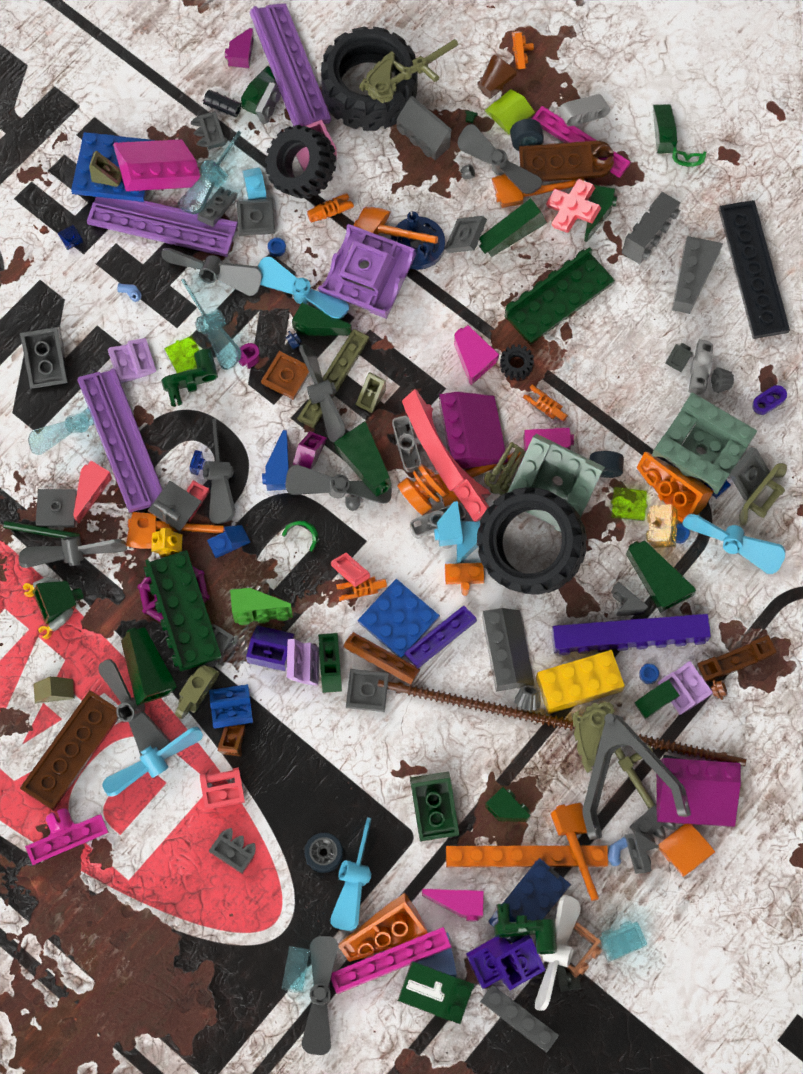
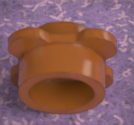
(719, 689)

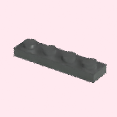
(519, 1018)

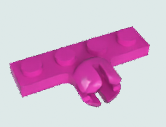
(65, 835)

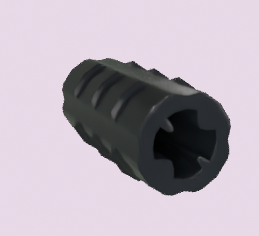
(222, 103)

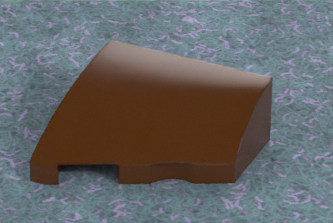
(495, 76)

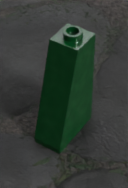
(512, 228)
(363, 457)
(660, 578)
(145, 667)

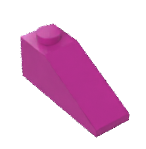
(463, 903)

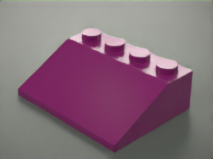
(472, 428)
(710, 790)

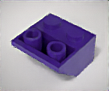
(269, 648)

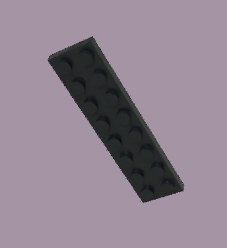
(753, 269)

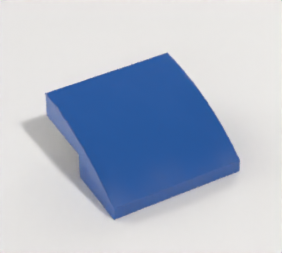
(231, 706)

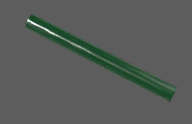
(38, 530)

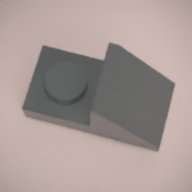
(632, 604)
(638, 847)

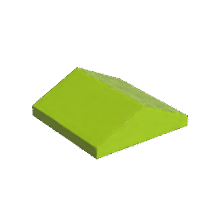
(509, 110)

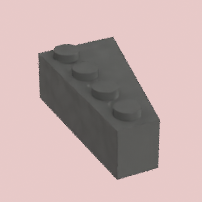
(651, 226)
(694, 270)

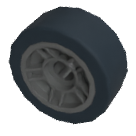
(315, 845)

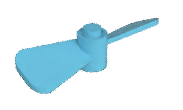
(280, 279)
(763, 554)
(151, 761)
(347, 909)

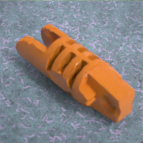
(330, 208)
(546, 404)
(367, 587)

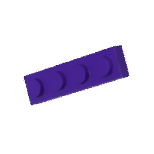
(440, 637)

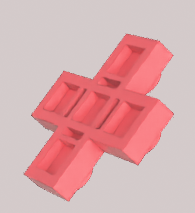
(573, 206)

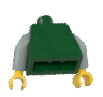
(54, 601)

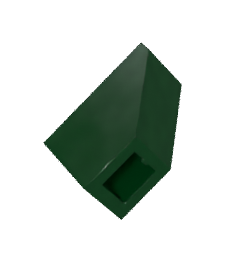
(506, 808)

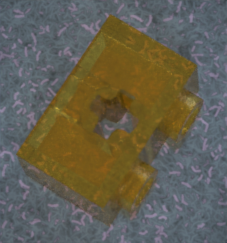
(658, 534)

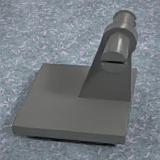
(174, 506)

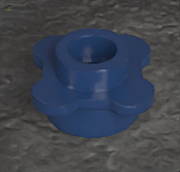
(293, 339)

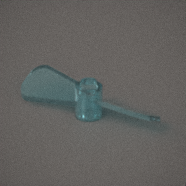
(212, 175)
(211, 324)
(44, 438)

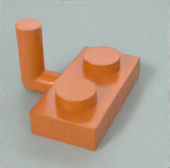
(519, 47)
(464, 574)

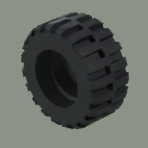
(282, 155)

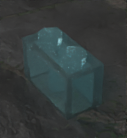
(622, 941)
(296, 969)

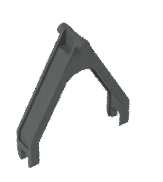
(614, 736)

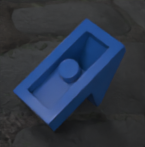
(229, 540)

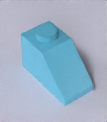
(254, 184)
(449, 527)
(469, 543)

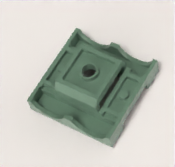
(715, 431)
(548, 459)

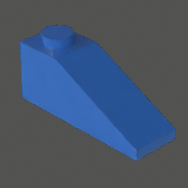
(277, 465)

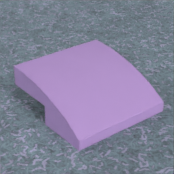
(132, 360)
(302, 662)
(689, 686)

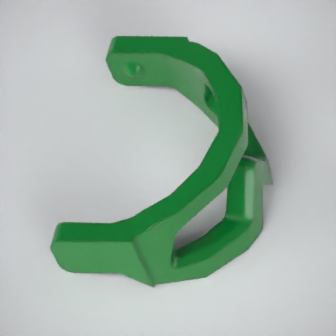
(687, 157)
(311, 527)

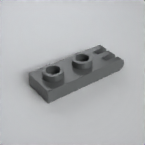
(217, 206)

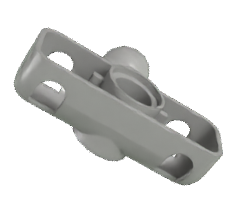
(701, 367)
(411, 453)
(427, 525)

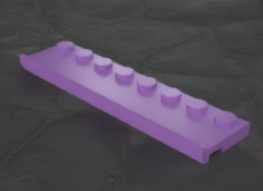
(289, 65)
(162, 224)
(121, 439)

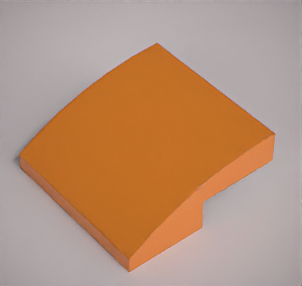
(685, 849)

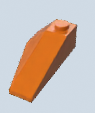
(673, 487)
(386, 929)

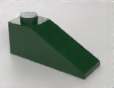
(256, 90)
(664, 128)
(605, 199)
(318, 323)
(330, 662)

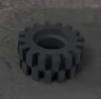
(519, 352)

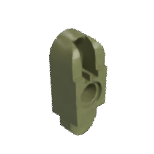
(196, 690)

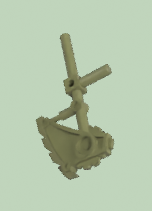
(379, 80)
(589, 732)

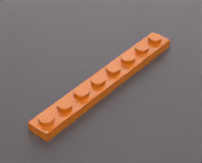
(523, 856)

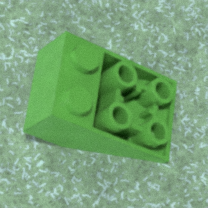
(252, 605)

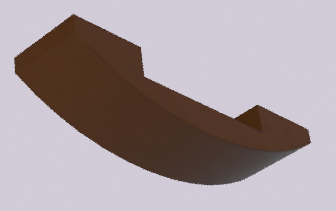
(737, 659)

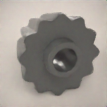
(722, 380)
(528, 698)

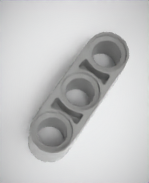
(584, 110)

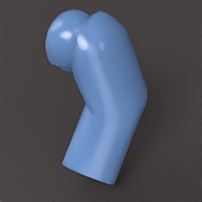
(132, 291)
(615, 850)

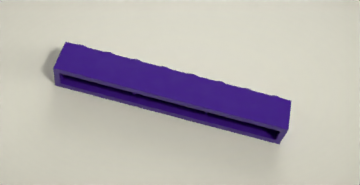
(631, 633)

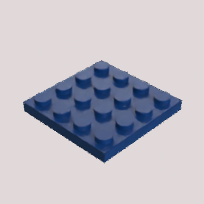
(82, 178)

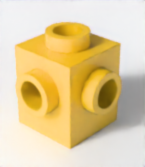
(166, 542)

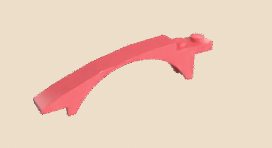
(456, 479)

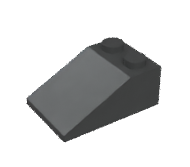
(44, 357)

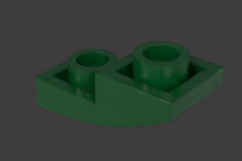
(656, 699)

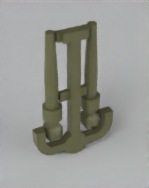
(499, 486)

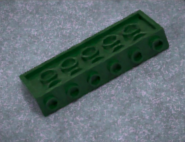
(558, 296)
(182, 611)

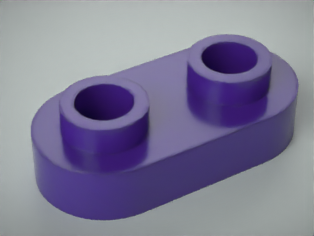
(768, 400)

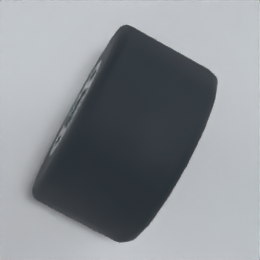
(526, 133)
(611, 461)

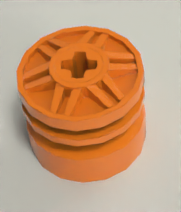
(422, 489)

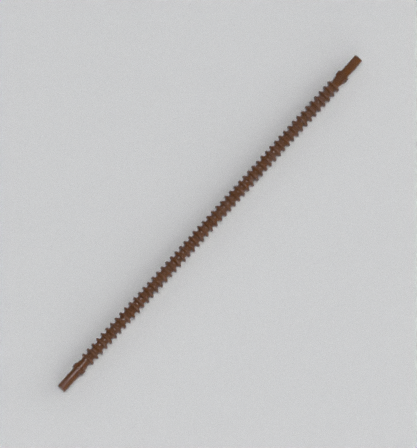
(532, 716)

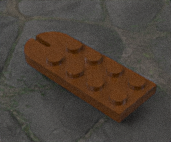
(567, 160)

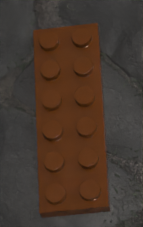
(70, 750)

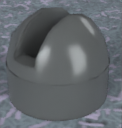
(468, 172)
(352, 503)

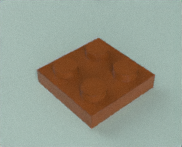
(286, 375)

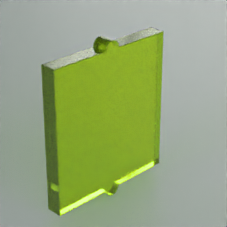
(182, 354)
(629, 504)

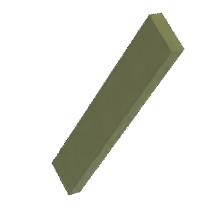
(336, 373)

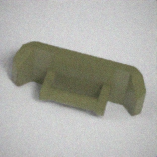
(778, 471)

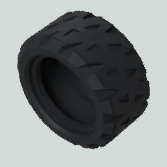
(361, 47)
(492, 531)

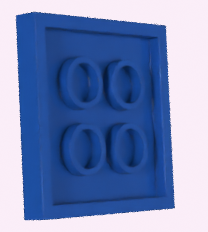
(398, 618)

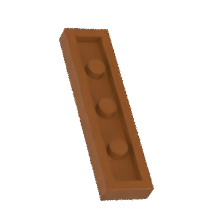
(381, 658)

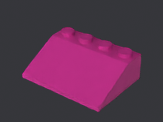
(156, 165)

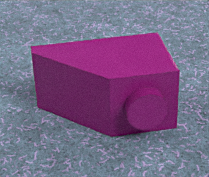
(240, 50)
(309, 450)

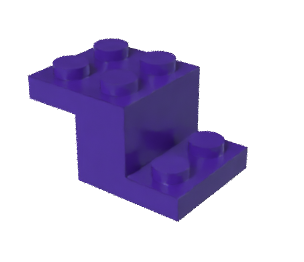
(505, 961)

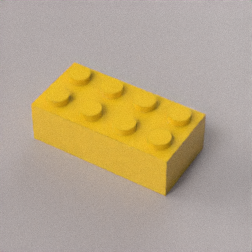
(579, 682)

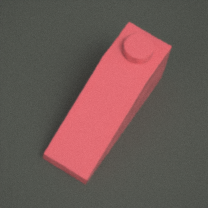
(91, 484)

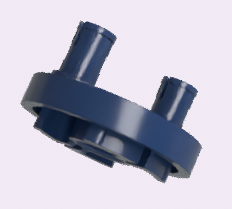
(425, 255)

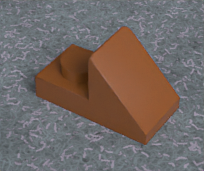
(231, 740)

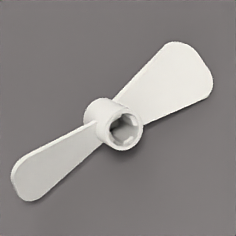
(566, 918)

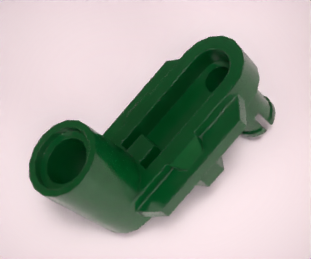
(188, 379)
(543, 929)

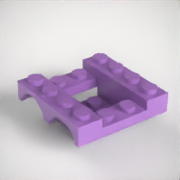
(385, 274)

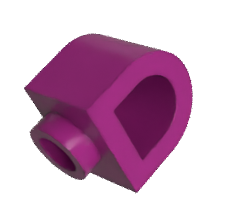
(249, 355)

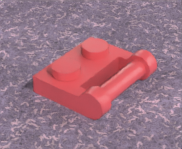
(224, 794)

